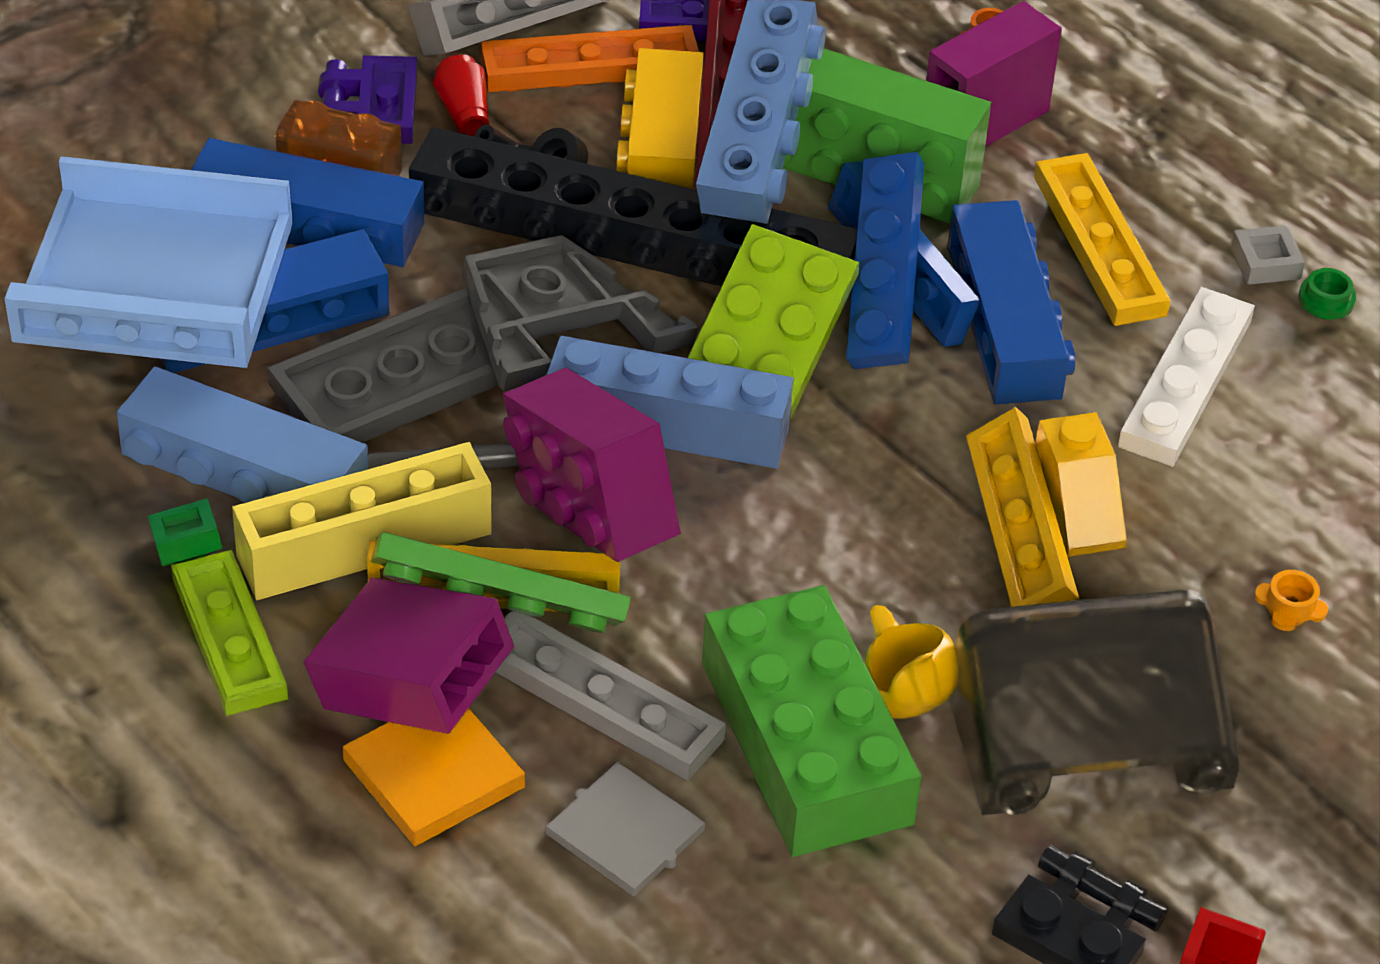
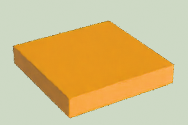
(431, 776)

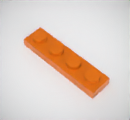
(575, 57)

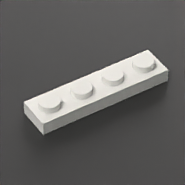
(1186, 377)

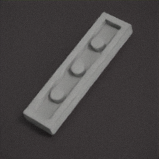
(609, 697)

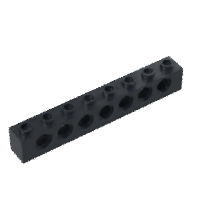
(595, 208)

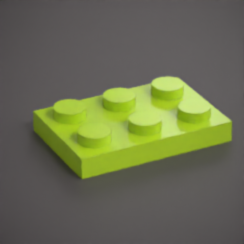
(776, 308)

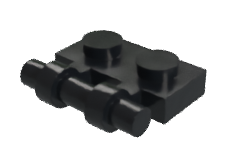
(1061, 930)

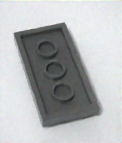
(389, 371)

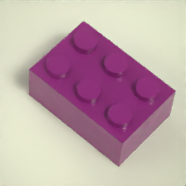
(591, 463)

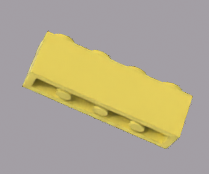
(328, 525)

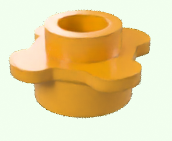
(1292, 599)

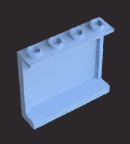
(154, 263)

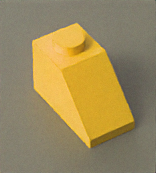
(1082, 483)

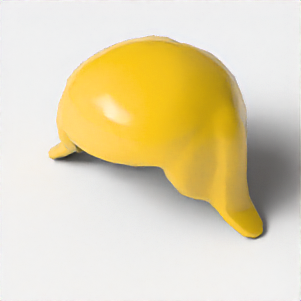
(910, 665)

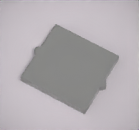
(625, 828)

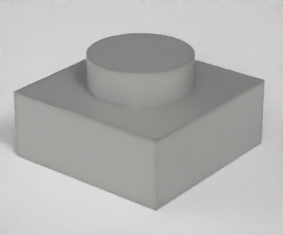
(1267, 254)

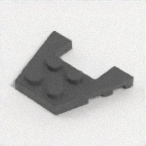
(553, 289)

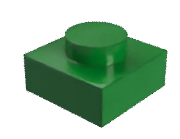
(185, 532)

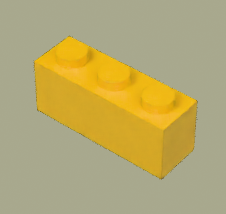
(663, 116)

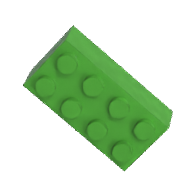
(878, 112)
(810, 720)

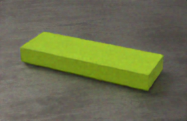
(229, 632)

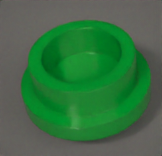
(1328, 294)

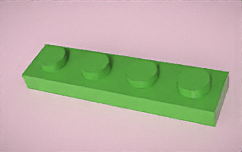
(527, 590)

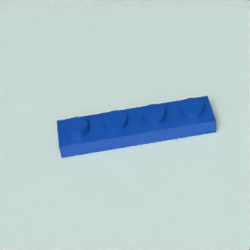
(887, 261)
(940, 293)

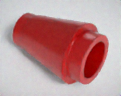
(463, 91)

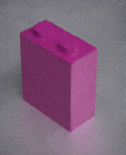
(1003, 62)
(409, 654)

